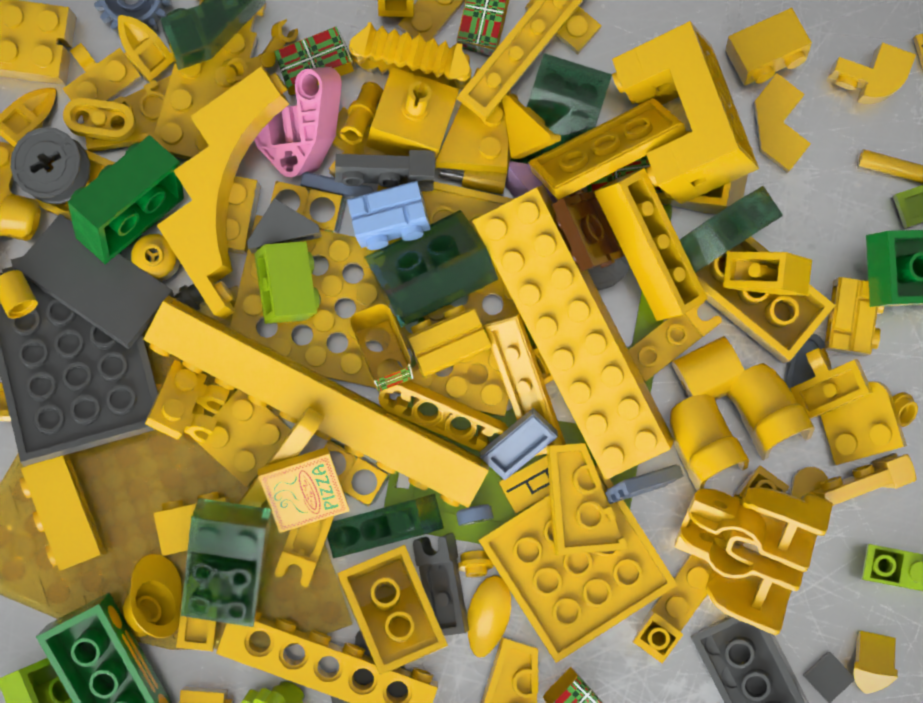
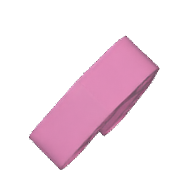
(303, 133)

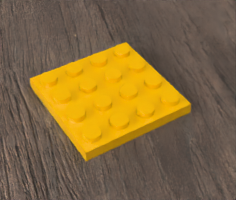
(575, 594)

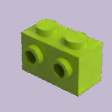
(286, 282)

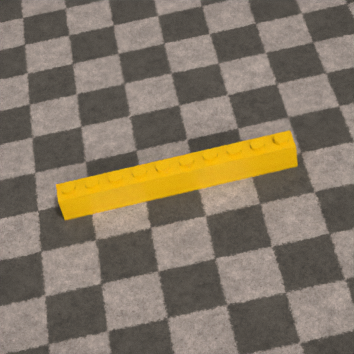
(292, 388)

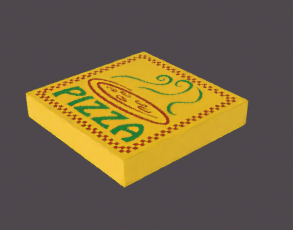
(303, 489)

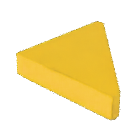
(525, 129)

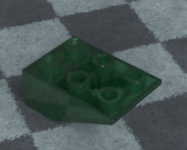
(567, 99)
(225, 561)

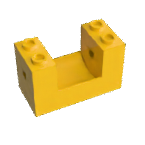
(686, 67)

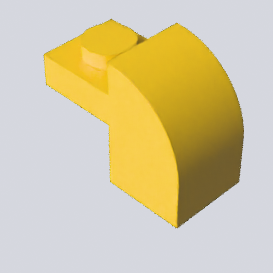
(878, 81)

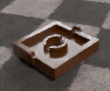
(587, 230)

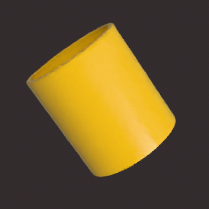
(16, 294)

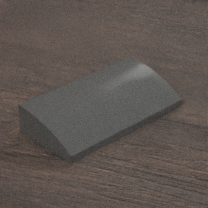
(747, 664)

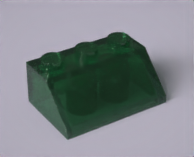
(432, 269)

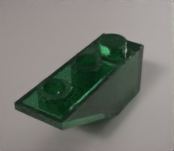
(205, 29)
(384, 526)

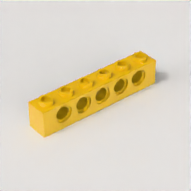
(238, 646)

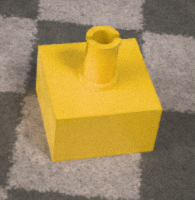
(411, 114)

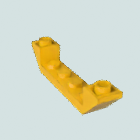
(673, 609)

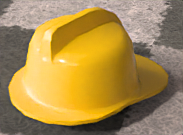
(153, 598)

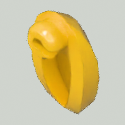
(488, 615)

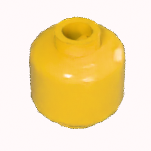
(167, 262)

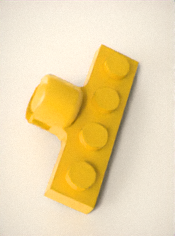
(17, 213)

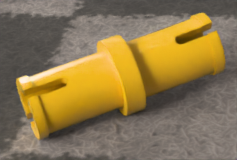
(361, 113)

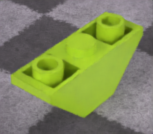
(893, 567)

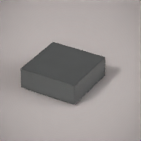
(829, 677)

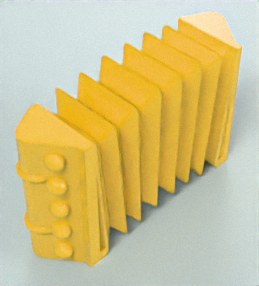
(427, 59)

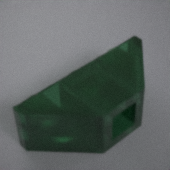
(730, 228)

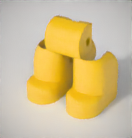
(759, 395)
(750, 582)

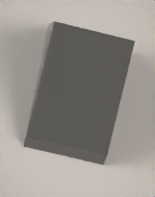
(282, 225)

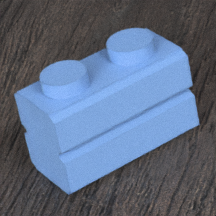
(389, 215)

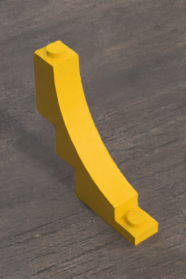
(199, 227)

